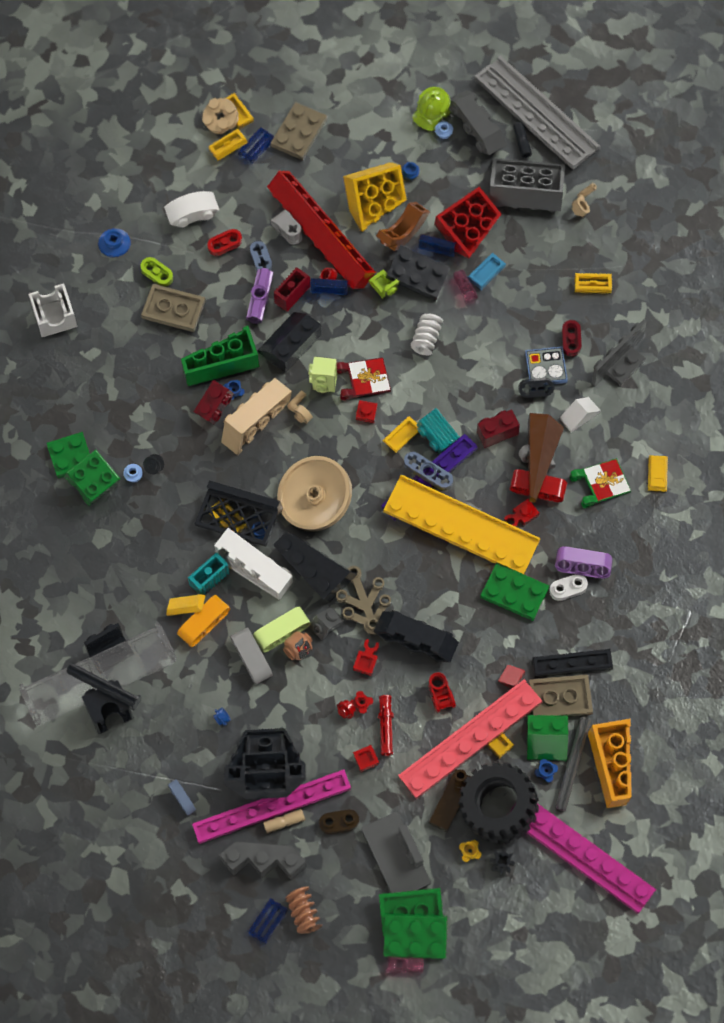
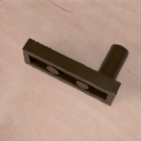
(448, 804)

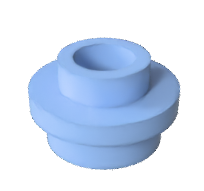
(443, 134)
(135, 477)

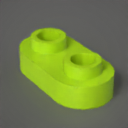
(158, 271)

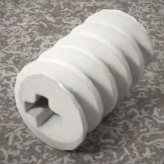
(425, 334)

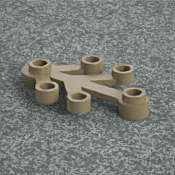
(364, 603)

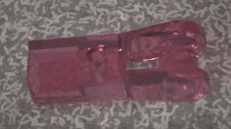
(464, 285)
(409, 964)

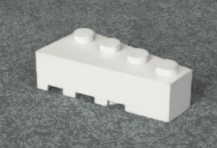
(253, 564)

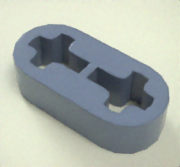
(258, 258)
(181, 797)

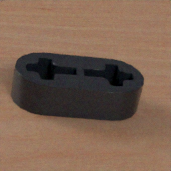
(536, 392)

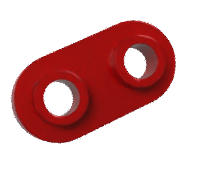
(223, 241)

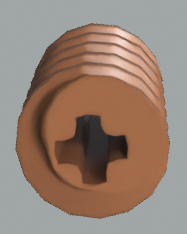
(302, 912)

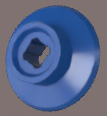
(117, 248)

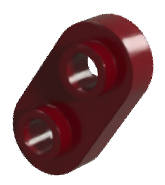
(571, 339)

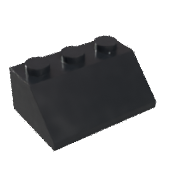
(291, 340)

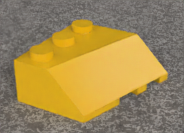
(374, 192)

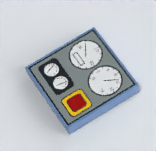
(547, 364)

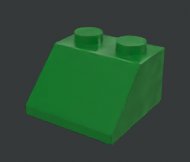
(547, 737)

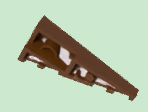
(543, 440)

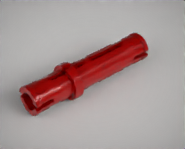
(386, 725)

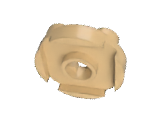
(216, 107)

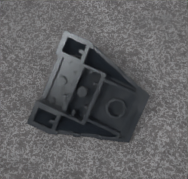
(265, 765)

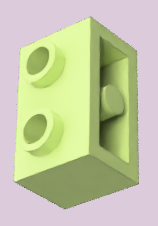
(323, 374)

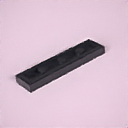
(572, 663)

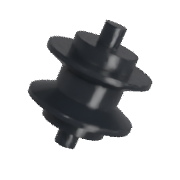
(153, 464)

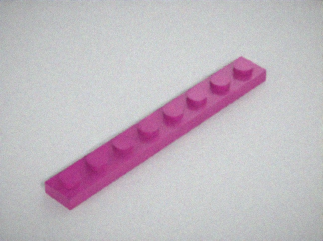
(271, 807)

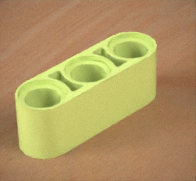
(280, 629)

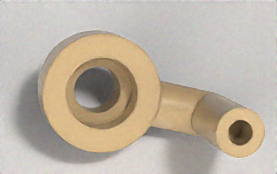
(580, 206)
(301, 413)

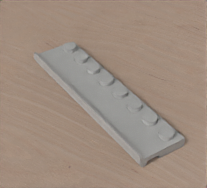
(537, 112)

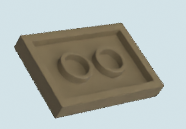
(298, 131)
(173, 308)
(563, 696)

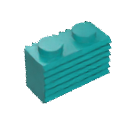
(437, 431)
(208, 574)

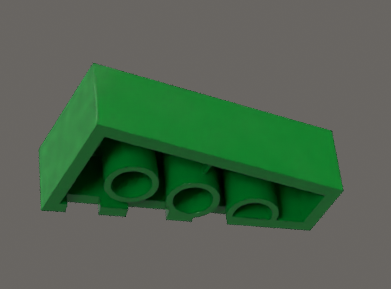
(222, 358)

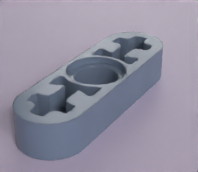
(426, 463)

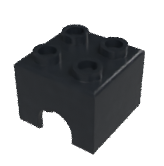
(101, 705)

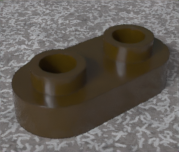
(339, 823)

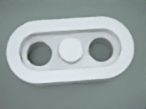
(569, 587)

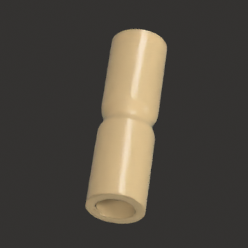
(287, 820)

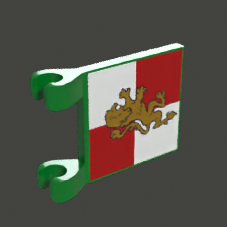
(604, 481)

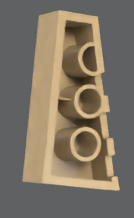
(254, 415)

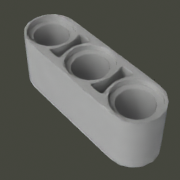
(251, 656)

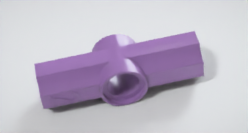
(258, 304)

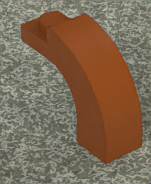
(405, 227)

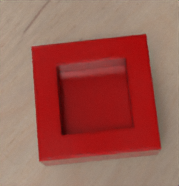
(366, 411)
(366, 758)

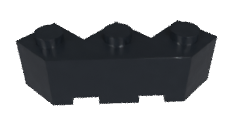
(416, 635)

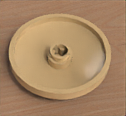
(314, 493)

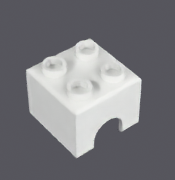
(53, 311)

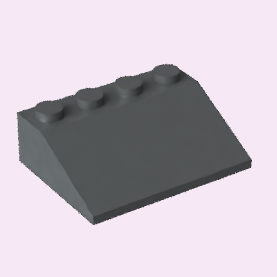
(527, 184)

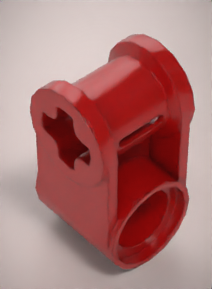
(441, 696)

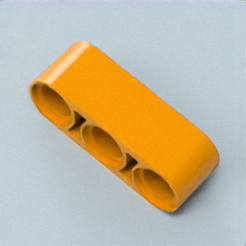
(203, 622)

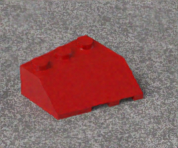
(468, 221)

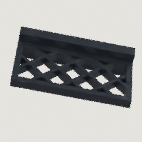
(244, 498)

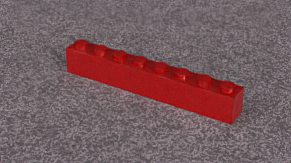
(321, 230)

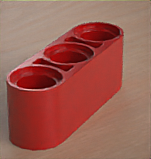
(552, 489)

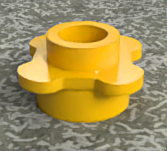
(473, 845)

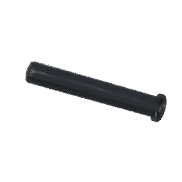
(104, 686)

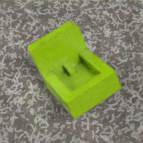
(383, 285)

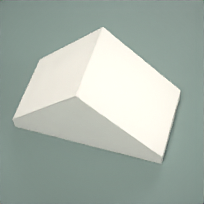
(579, 413)

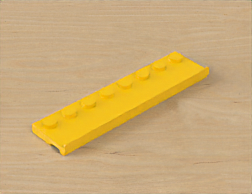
(461, 524)

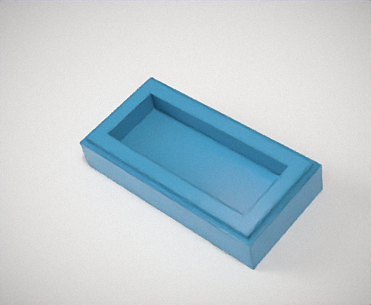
(486, 271)

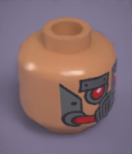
(297, 645)

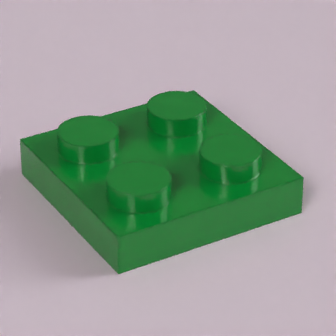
(67, 452)

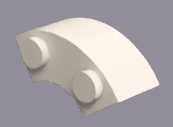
(191, 208)

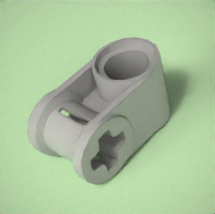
(287, 227)

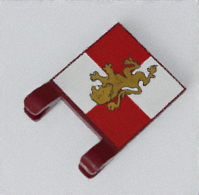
(366, 378)

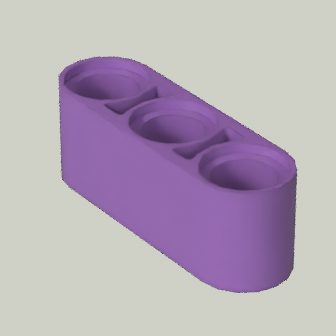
(583, 562)

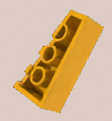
(612, 758)

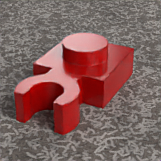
(523, 513)
(366, 660)

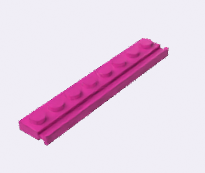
(590, 860)

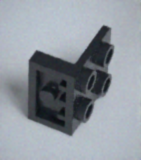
(108, 638)

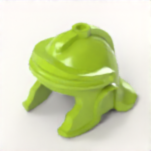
(432, 108)

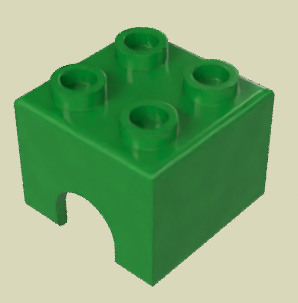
(92, 477)

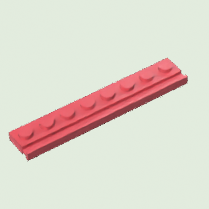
(470, 739)

